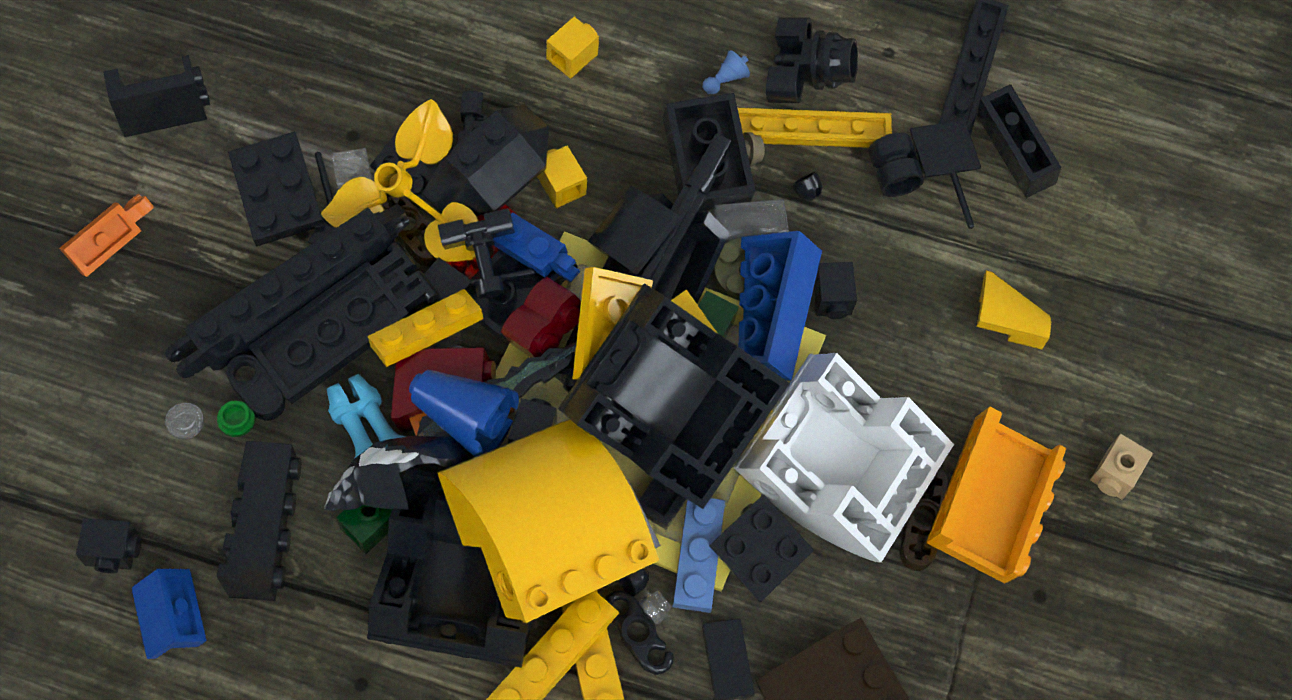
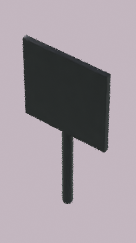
(947, 150)

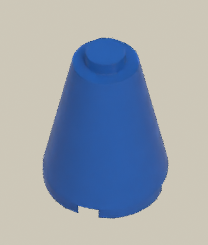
(465, 408)

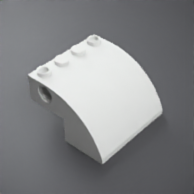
(844, 457)

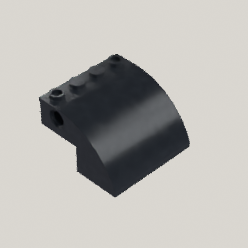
(673, 396)
(436, 589)

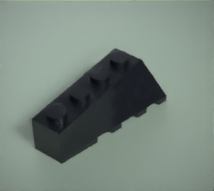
(260, 522)

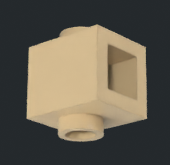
(1121, 467)

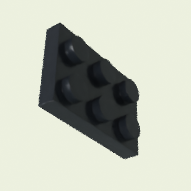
(275, 189)
(499, 308)

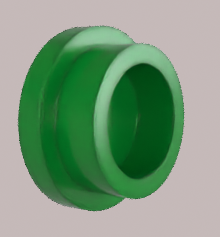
(235, 418)

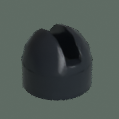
(808, 186)
(635, 582)

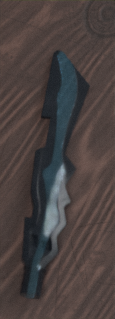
(519, 379)

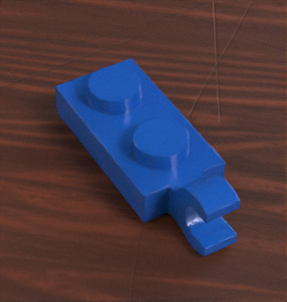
(537, 250)

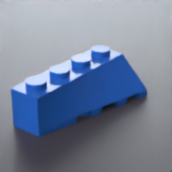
(776, 297)

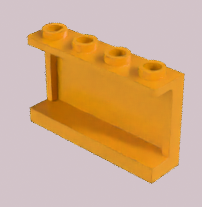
(996, 498)

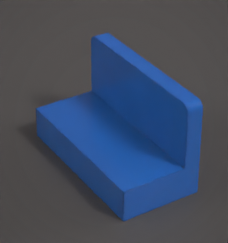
(168, 611)

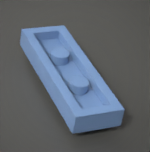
(697, 560)

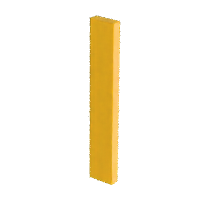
(815, 127)

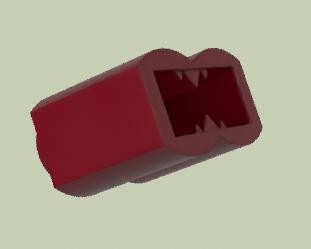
(543, 318)

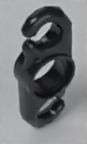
(640, 650)

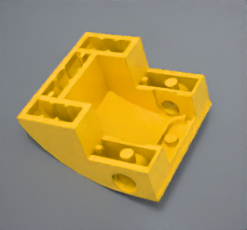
(549, 518)

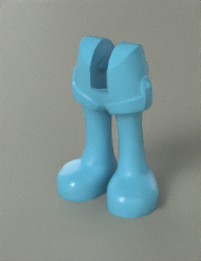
(366, 406)

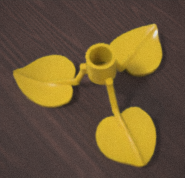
(421, 137)

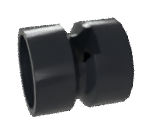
(898, 169)

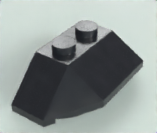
(491, 162)

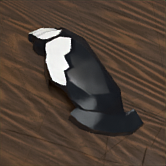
(375, 476)

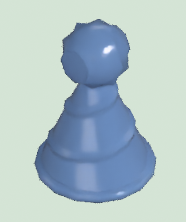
(731, 69)

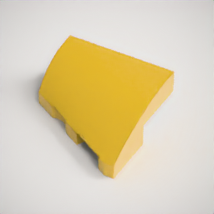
(1012, 313)

